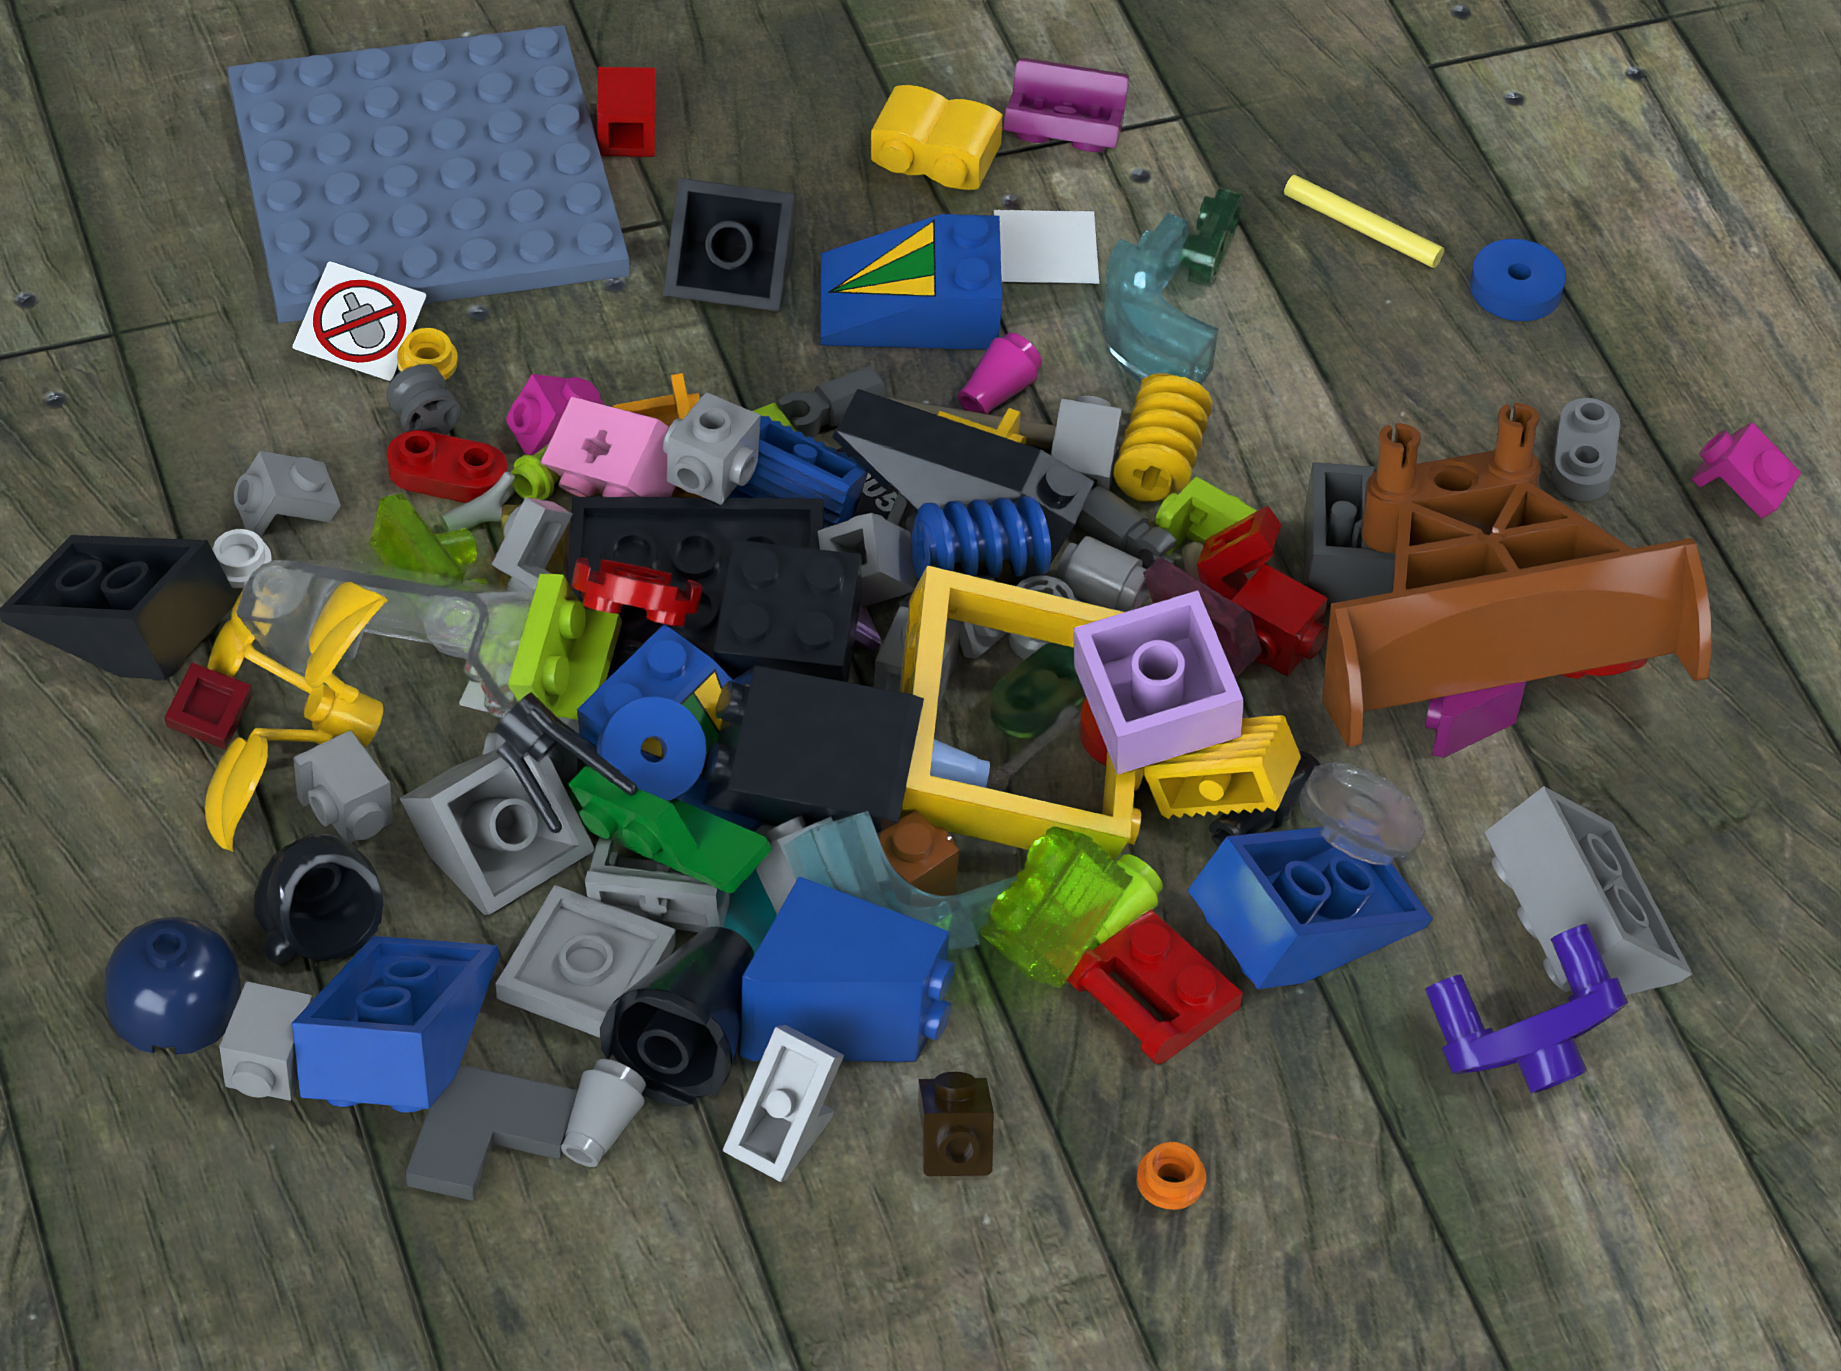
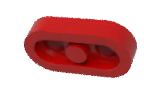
(444, 465)

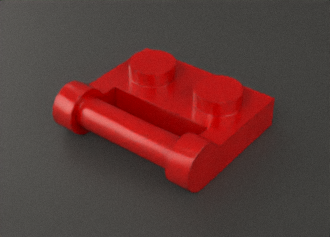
(1165, 974)

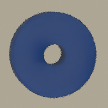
(1517, 280)
(672, 727)

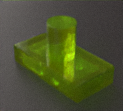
(409, 544)

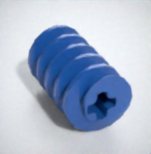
(981, 534)

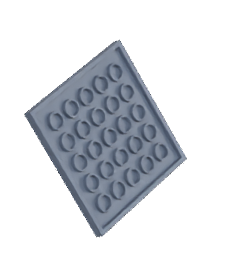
(428, 168)

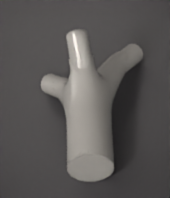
(481, 509)

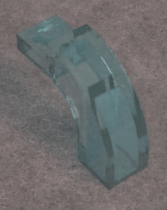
(1139, 323)
(851, 860)

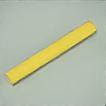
(1364, 221)

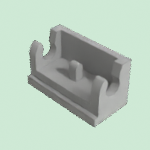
(654, 891)

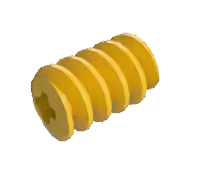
(1162, 437)

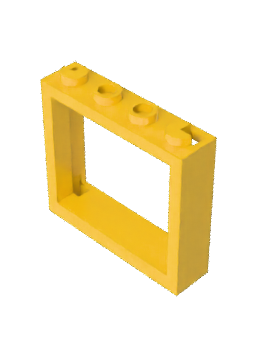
(981, 810)

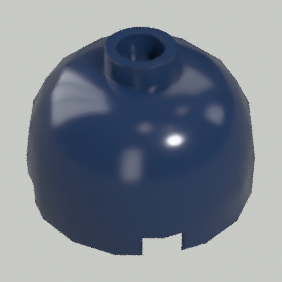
(171, 985)

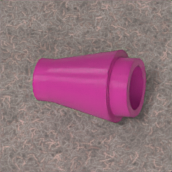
(1002, 373)

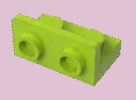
(563, 648)

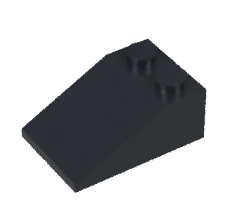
(124, 602)

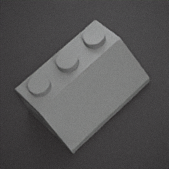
(1578, 872)

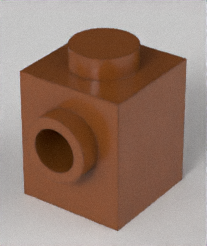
(922, 854)

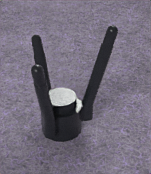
(535, 731)

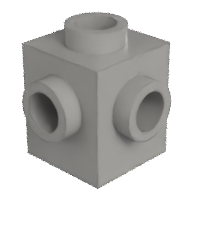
(712, 448)

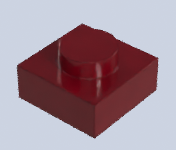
(208, 705)

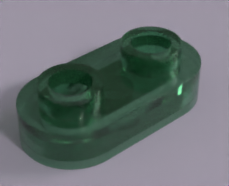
(1217, 224)
(1036, 692)

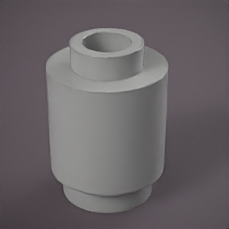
(1103, 575)

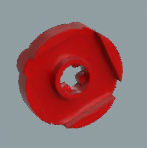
(635, 586)

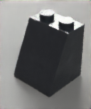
(810, 749)

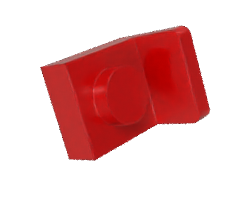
(1238, 551)

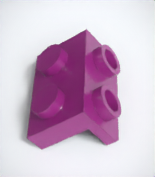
(1066, 104)

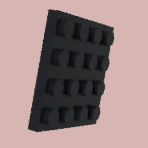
(689, 541)

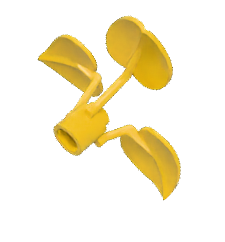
(330, 707)

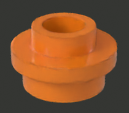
(1175, 1161)

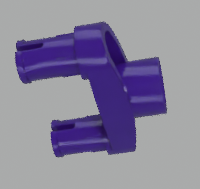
(1543, 1042)

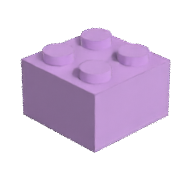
(1158, 682)

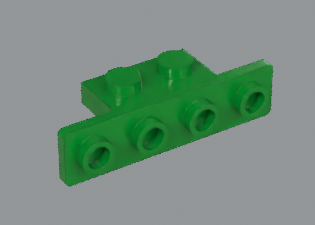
(669, 831)

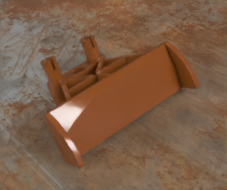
(1499, 584)

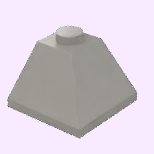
(489, 832)

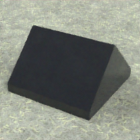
(730, 244)

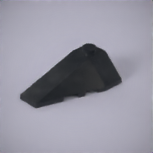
(949, 461)

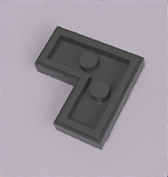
(481, 1112)

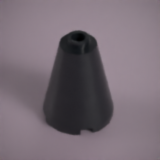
(682, 1019)

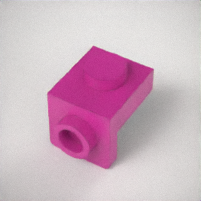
(541, 407)
(1749, 467)

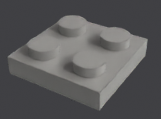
(581, 959)

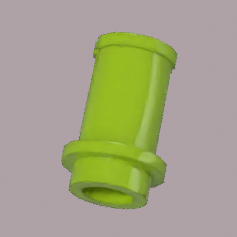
(533, 477)

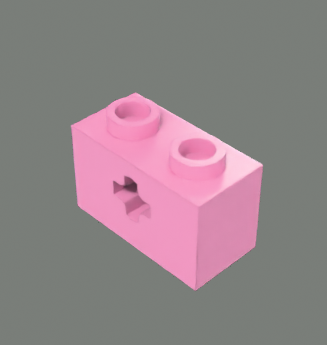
(608, 452)

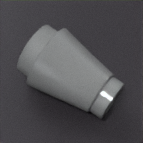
(602, 1110)

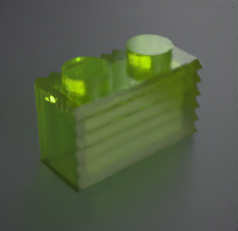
(1056, 905)

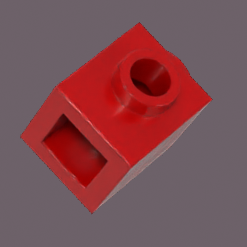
(1285, 618)

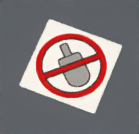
(358, 320)

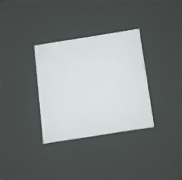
(1048, 246)

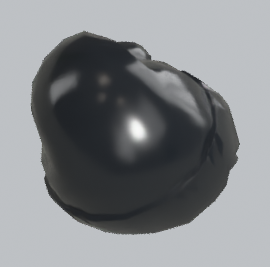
(317, 900)

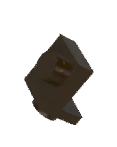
(956, 1125)

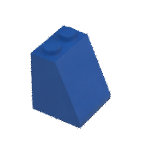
(847, 978)

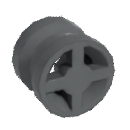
(423, 400)

